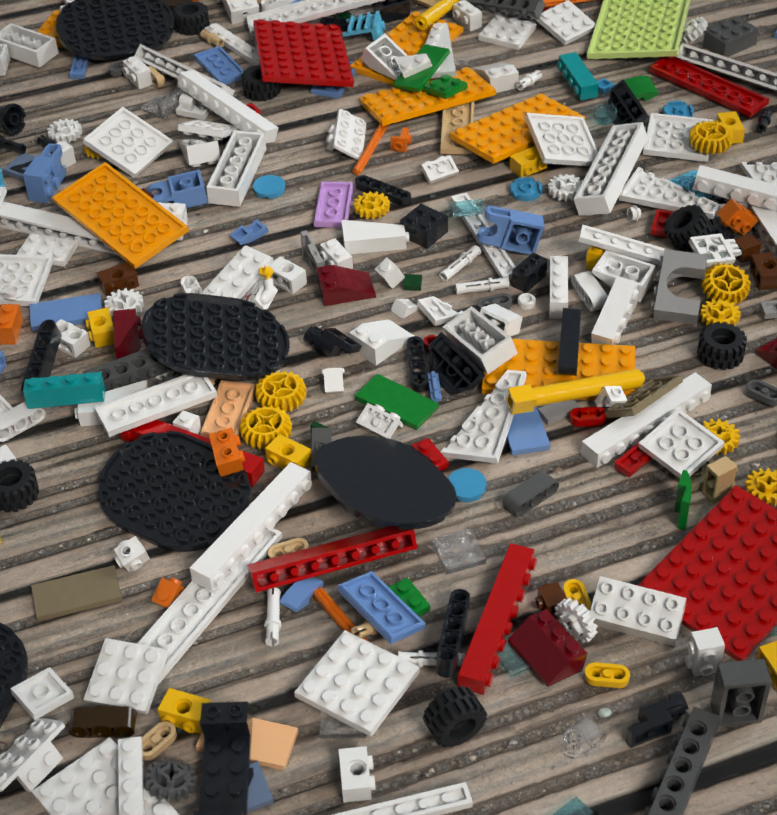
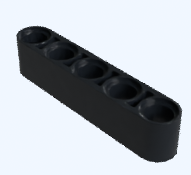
(569, 342)
(43, 352)
(453, 633)

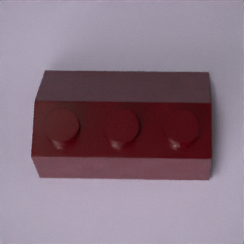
(548, 648)

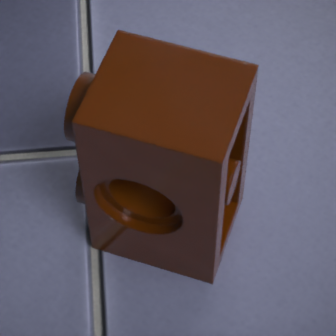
(764, 270)
(117, 278)

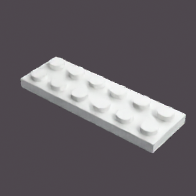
(154, 403)

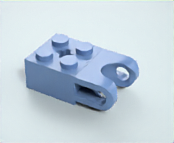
(44, 174)
(181, 189)
(512, 230)

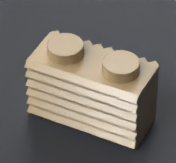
(719, 479)

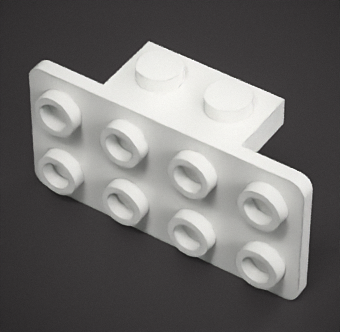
(347, 134)
(31, 755)

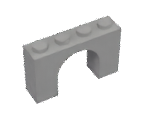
(675, 265)

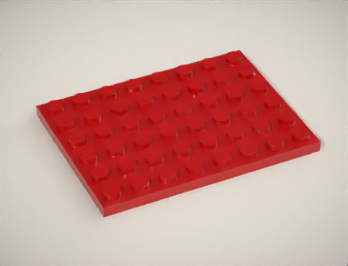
(302, 53)
(726, 572)

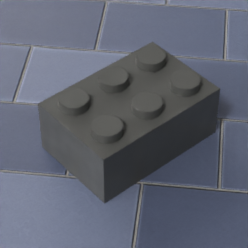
(730, 37)
(740, 691)

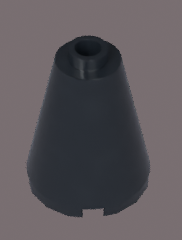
(12, 118)

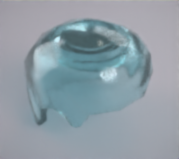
(605, 114)

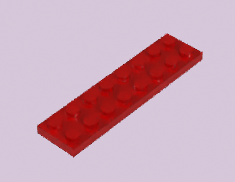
(709, 85)

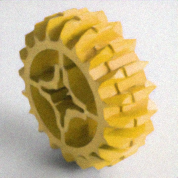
(710, 137)
(726, 283)
(281, 391)
(263, 425)

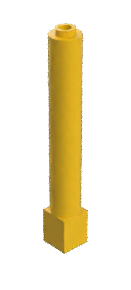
(434, 13)
(525, 398)

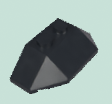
(627, 105)
(454, 367)

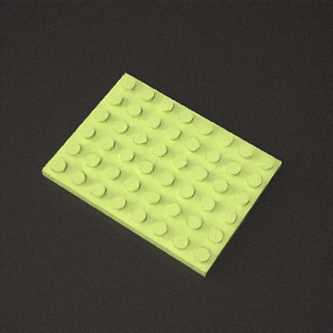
(638, 29)

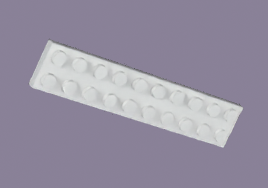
(307, 11)
(236, 278)
(198, 607)

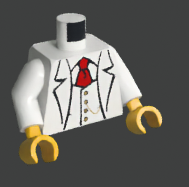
(262, 291)

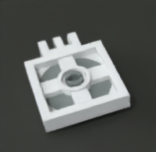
(716, 248)

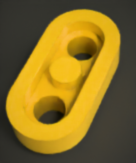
(580, 594)
(606, 675)

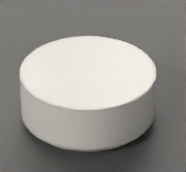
(526, 301)

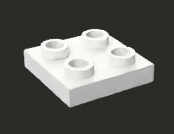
(191, 108)

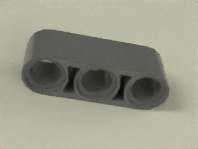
(530, 493)

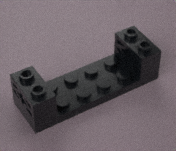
(225, 758)

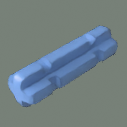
(434, 386)

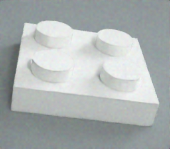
(42, 693)

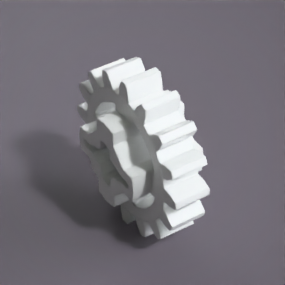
(694, 29)
(64, 130)
(564, 187)
(124, 300)
(576, 620)

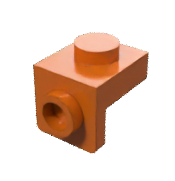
(401, 143)
(167, 591)

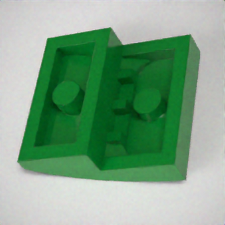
(642, 87)
(683, 499)

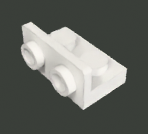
(439, 169)
(378, 421)

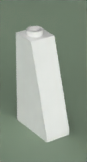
(373, 237)
(86, 412)

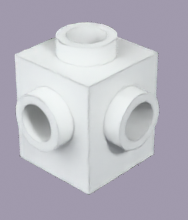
(131, 554)

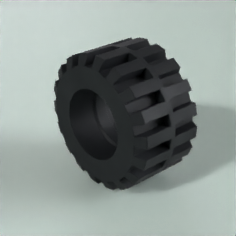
(190, 17)
(256, 89)
(686, 223)
(722, 345)
(17, 485)
(454, 716)

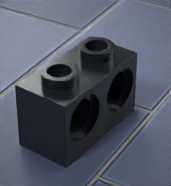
(529, 272)

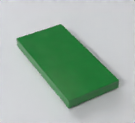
(417, 81)
(395, 398)

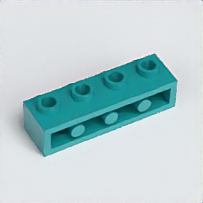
(578, 76)
(64, 390)

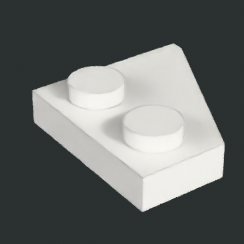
(412, 64)
(437, 311)

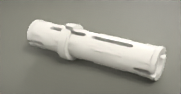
(464, 259)
(484, 285)
(272, 623)
(424, 658)

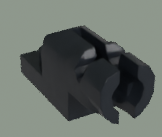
(330, 341)
(656, 719)

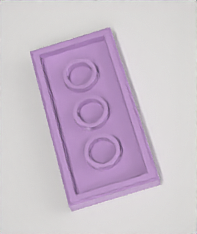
(333, 204)

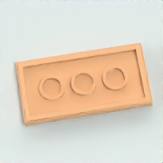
(229, 407)
(269, 745)

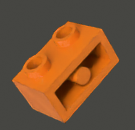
(737, 217)
(10, 323)
(226, 451)

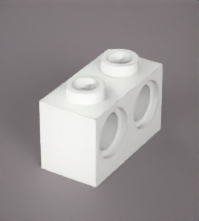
(73, 339)

